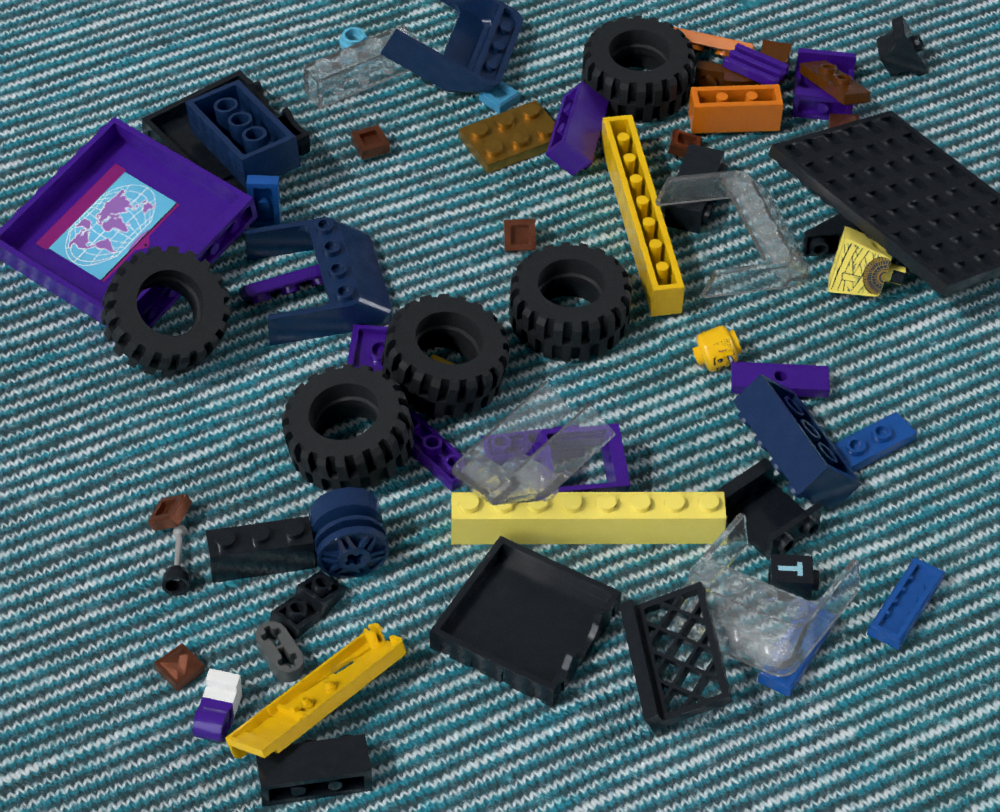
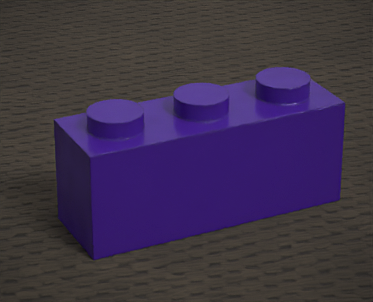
(577, 128)

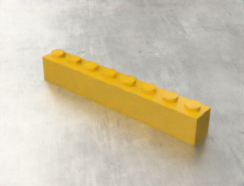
(641, 216)

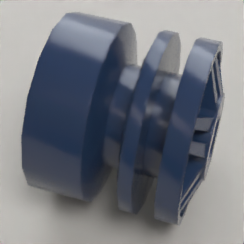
(348, 532)

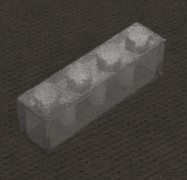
(351, 70)

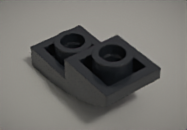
(309, 605)

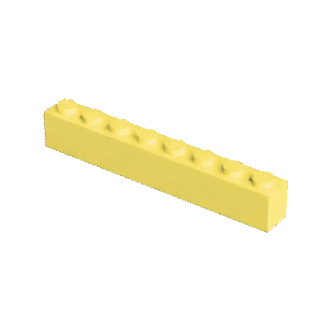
(592, 518)

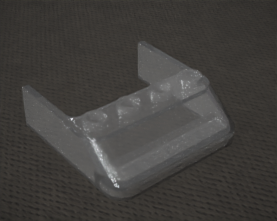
(782, 258)
(499, 464)
(757, 619)

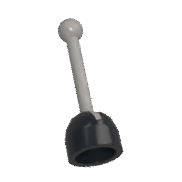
(177, 578)

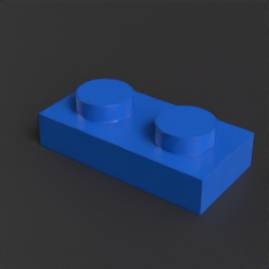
(266, 198)

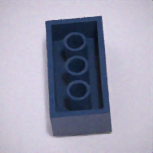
(242, 132)
(796, 443)

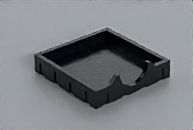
(172, 127)
(525, 620)

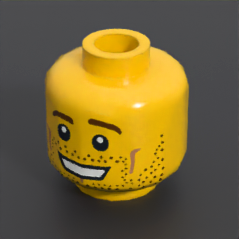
(717, 348)

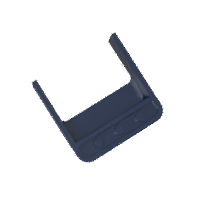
(475, 50)
(347, 270)

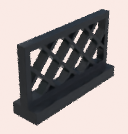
(649, 671)

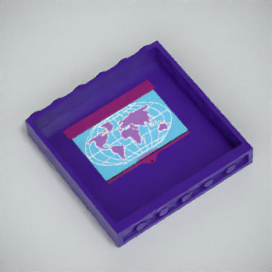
(113, 202)

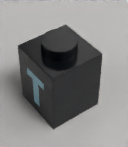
(793, 574)

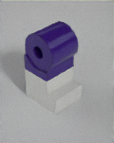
(217, 705)

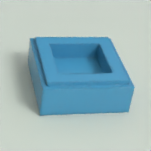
(501, 98)

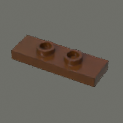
(835, 82)

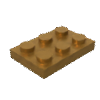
(509, 136)

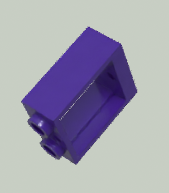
(613, 460)

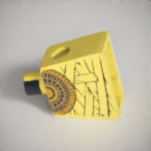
(862, 266)

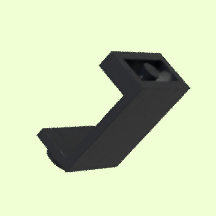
(771, 516)

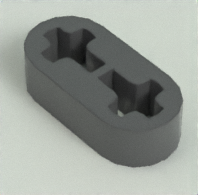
(286, 648)

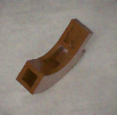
(715, 75)

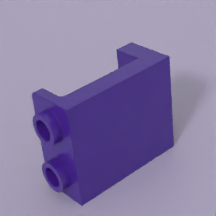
(811, 100)

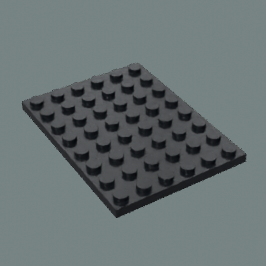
(903, 197)

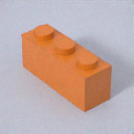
(735, 108)

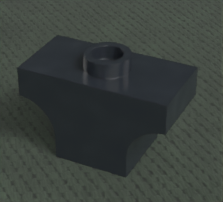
(902, 50)

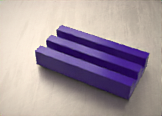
(755, 65)

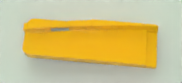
(317, 694)

